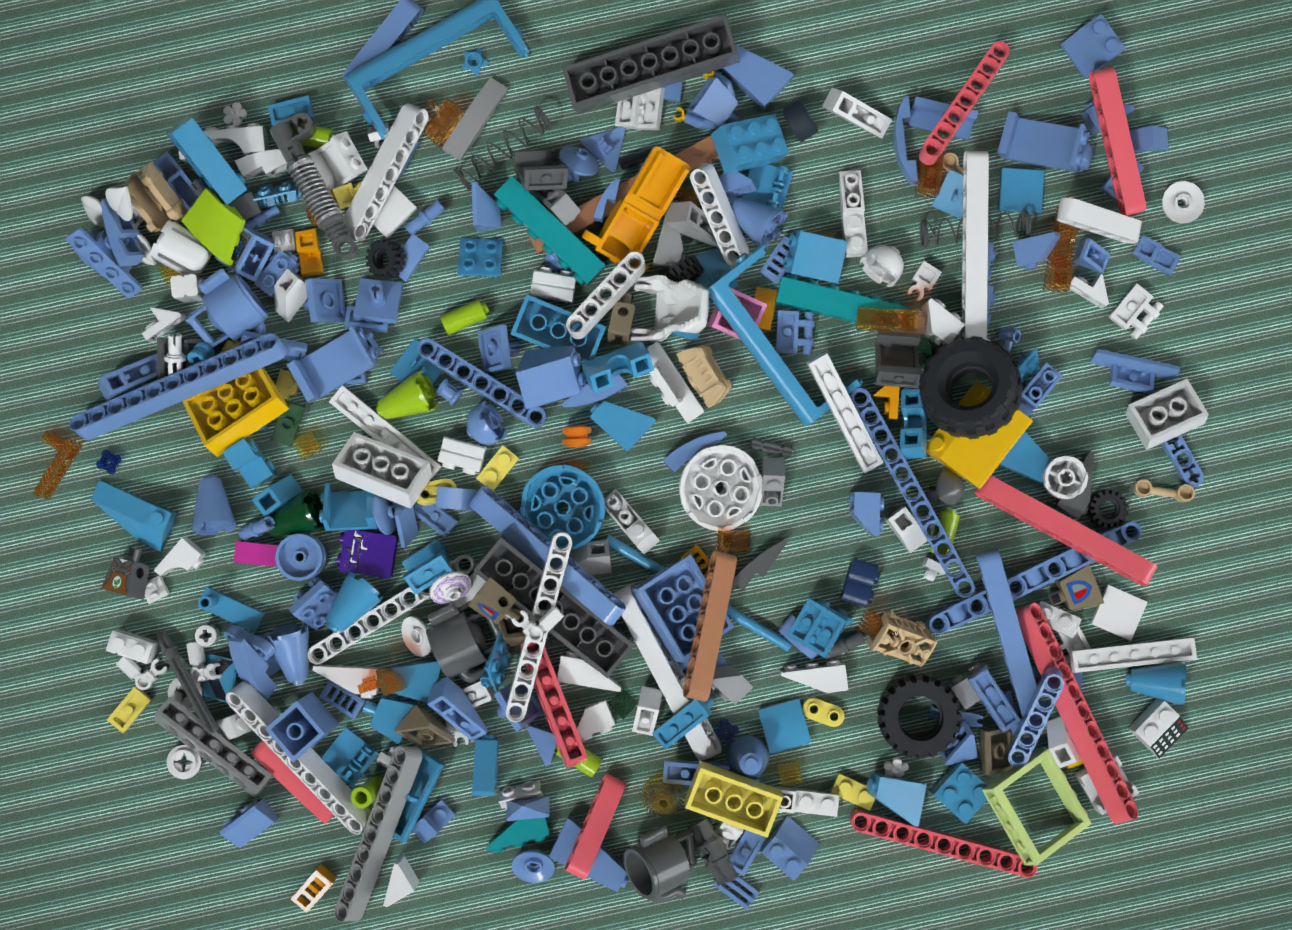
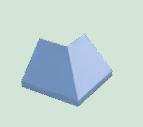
(485, 210)

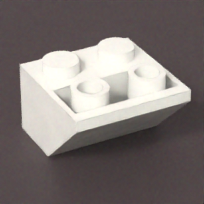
(941, 324)

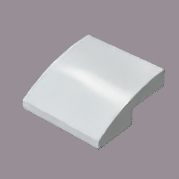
(641, 111)
(394, 212)

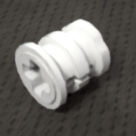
(206, 641)

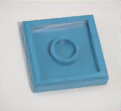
(1021, 190)

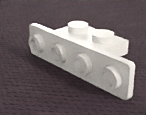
(672, 384)

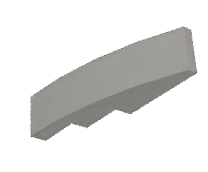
(475, 119)

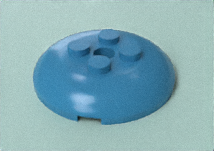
(567, 485)

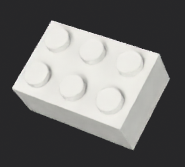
(1166, 414)

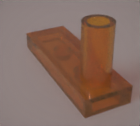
(66, 453)

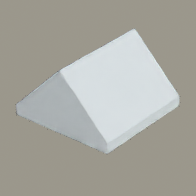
(402, 881)

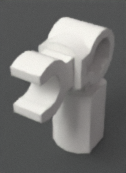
(547, 622)
(133, 671)
(199, 671)

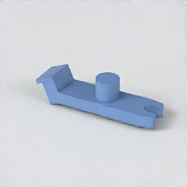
(970, 717)

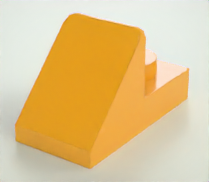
(890, 407)

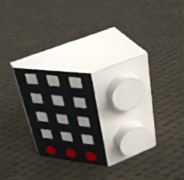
(1158, 727)

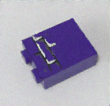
(368, 553)

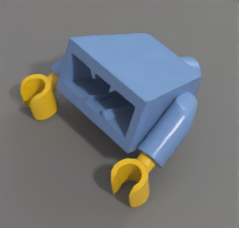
(712, 104)

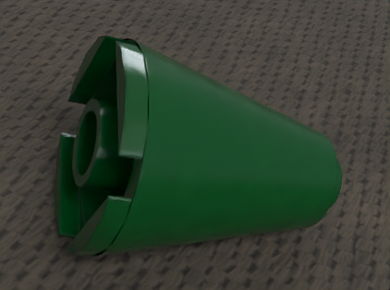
(298, 515)

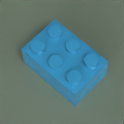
(749, 143)

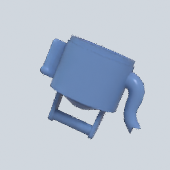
(229, 307)

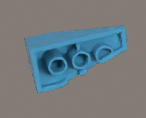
(138, 516)

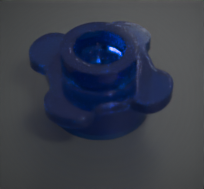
(115, 460)
(732, 731)

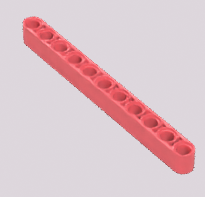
(1077, 716)

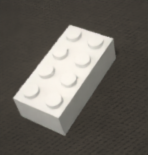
(382, 470)

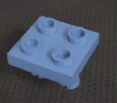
(314, 604)

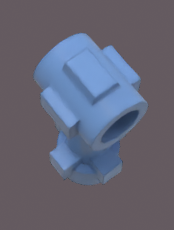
(1009, 336)

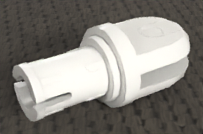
(175, 353)

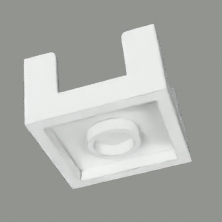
(1089, 789)

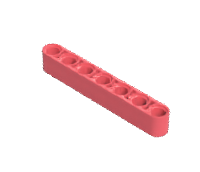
(968, 94)
(1117, 141)

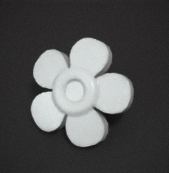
(234, 114)
(896, 767)

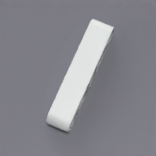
(718, 204)
(1099, 220)
(607, 285)

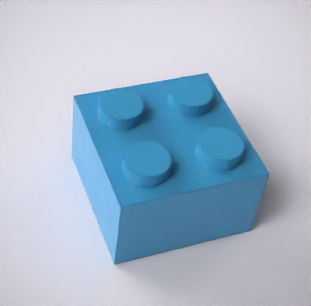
(960, 791)

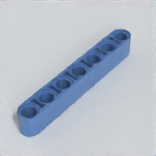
(476, 374)

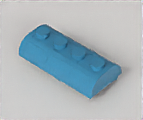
(420, 791)

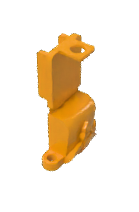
(638, 215)

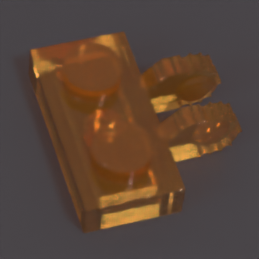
(444, 121)

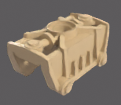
(154, 198)
(705, 374)
(908, 632)

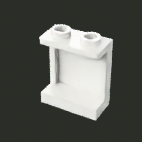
(338, 161)

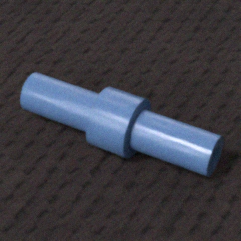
(261, 218)

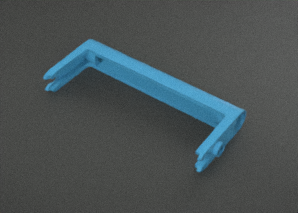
(425, 44)
(760, 346)

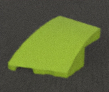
(215, 225)

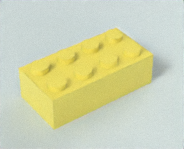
(733, 799)

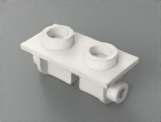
(527, 790)

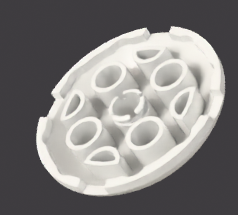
(740, 487)

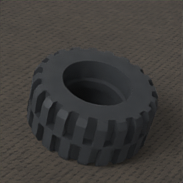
(939, 737)

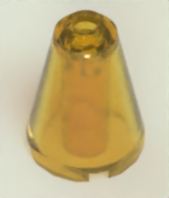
(655, 791)

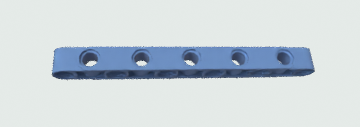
(1028, 580)

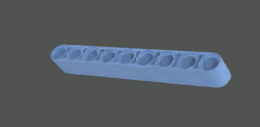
(536, 546)
(1008, 628)

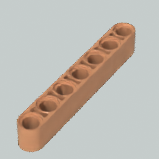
(709, 626)

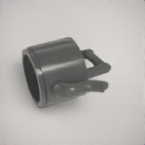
(458, 642)
(660, 864)

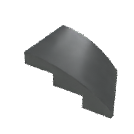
(188, 345)

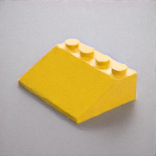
(235, 410)
(977, 458)

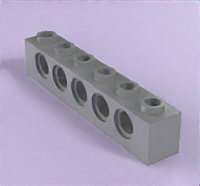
(212, 747)

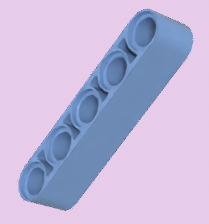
(389, 33)
(1037, 707)

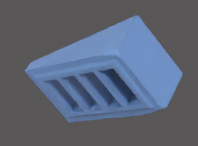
(764, 271)
(338, 704)

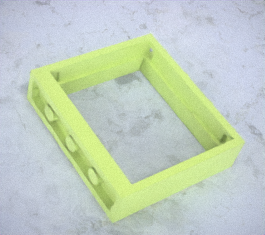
(1010, 820)

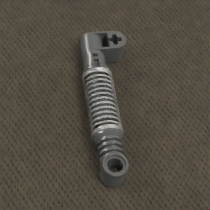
(306, 177)

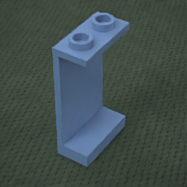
(1042, 143)
(333, 364)

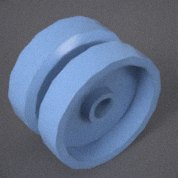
(288, 557)

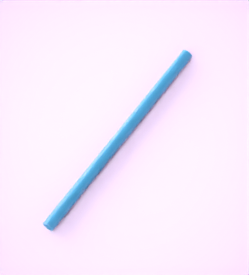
(731, 612)

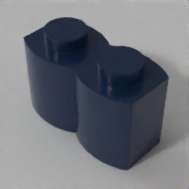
(859, 582)

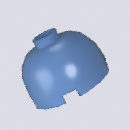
(485, 425)

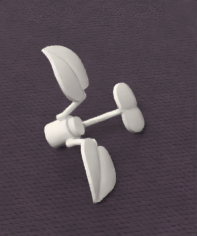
(120, 201)

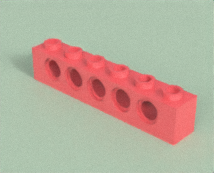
(557, 711)

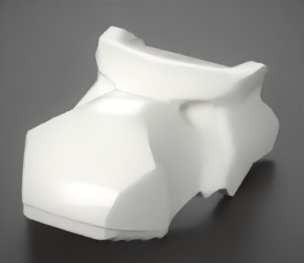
(679, 307)

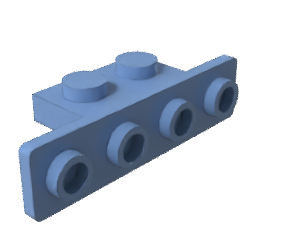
(101, 256)
(1133, 372)

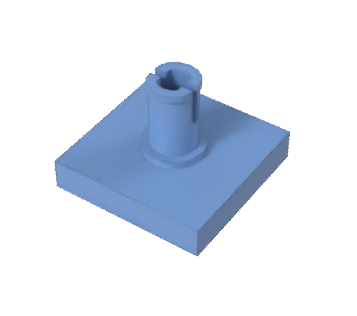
(325, 300)
(378, 301)
(496, 349)
(533, 710)

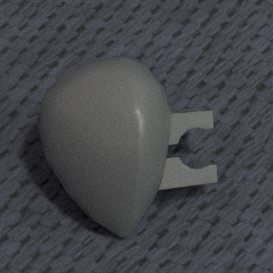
(948, 488)

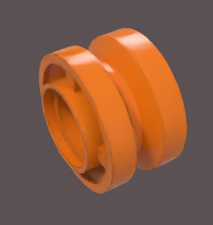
(576, 436)

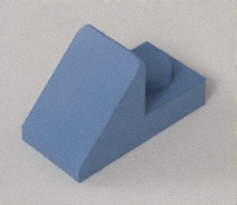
(433, 821)

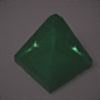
(927, 348)
(623, 703)

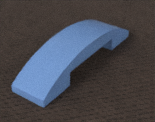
(907, 167)

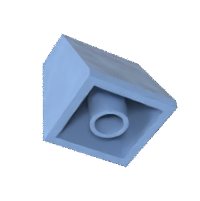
(549, 375)
(302, 726)

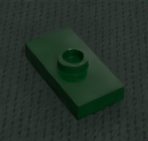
(288, 423)

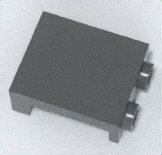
(540, 169)
(897, 360)

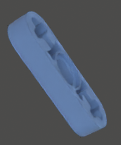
(1184, 475)
(260, 645)

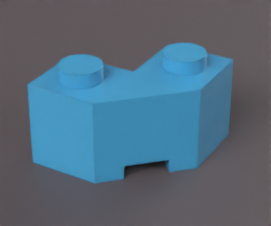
(251, 463)

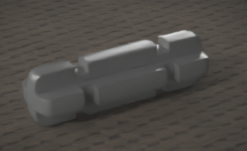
(771, 447)

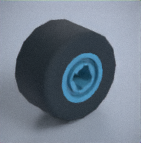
(800, 120)

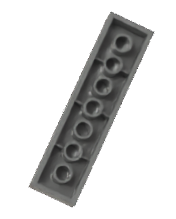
(651, 64)
(579, 629)

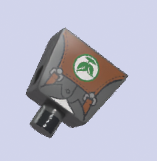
(127, 575)

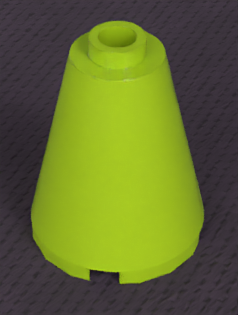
(408, 398)

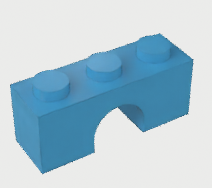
(630, 359)
(914, 435)

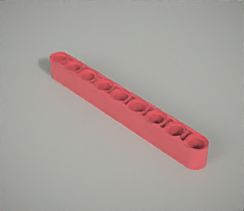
(1067, 531)
(933, 837)

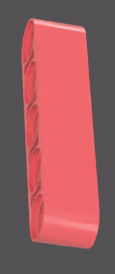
(290, 781)
(595, 826)

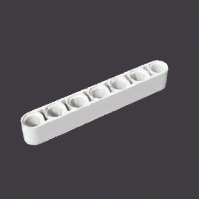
(384, 170)

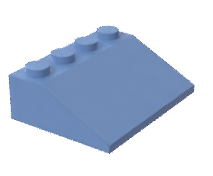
(673, 605)

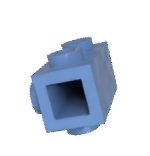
(278, 264)

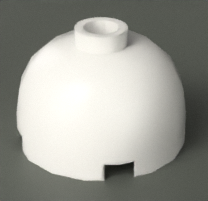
(883, 264)
(1065, 477)

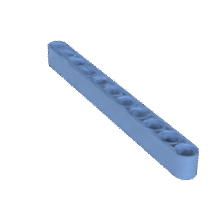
(179, 386)
(904, 484)

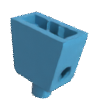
(388, 715)

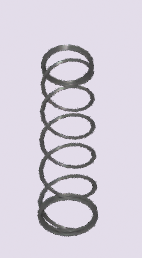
(538, 112)
(924, 236)

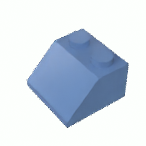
(1093, 46)
(789, 847)

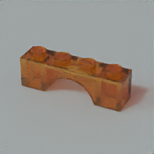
(1059, 267)

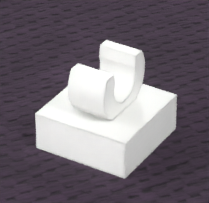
(374, 136)
(284, 240)
(933, 568)
(156, 590)
(384, 759)

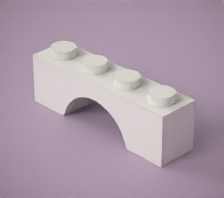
(249, 138)

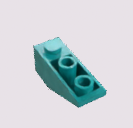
(519, 832)

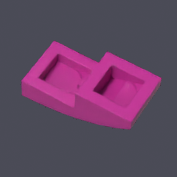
(255, 553)

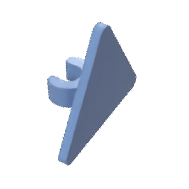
(606, 147)

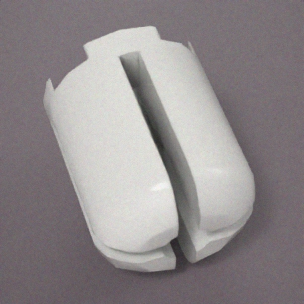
(180, 250)

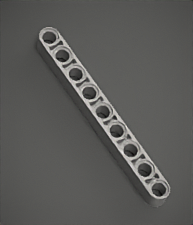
(378, 833)

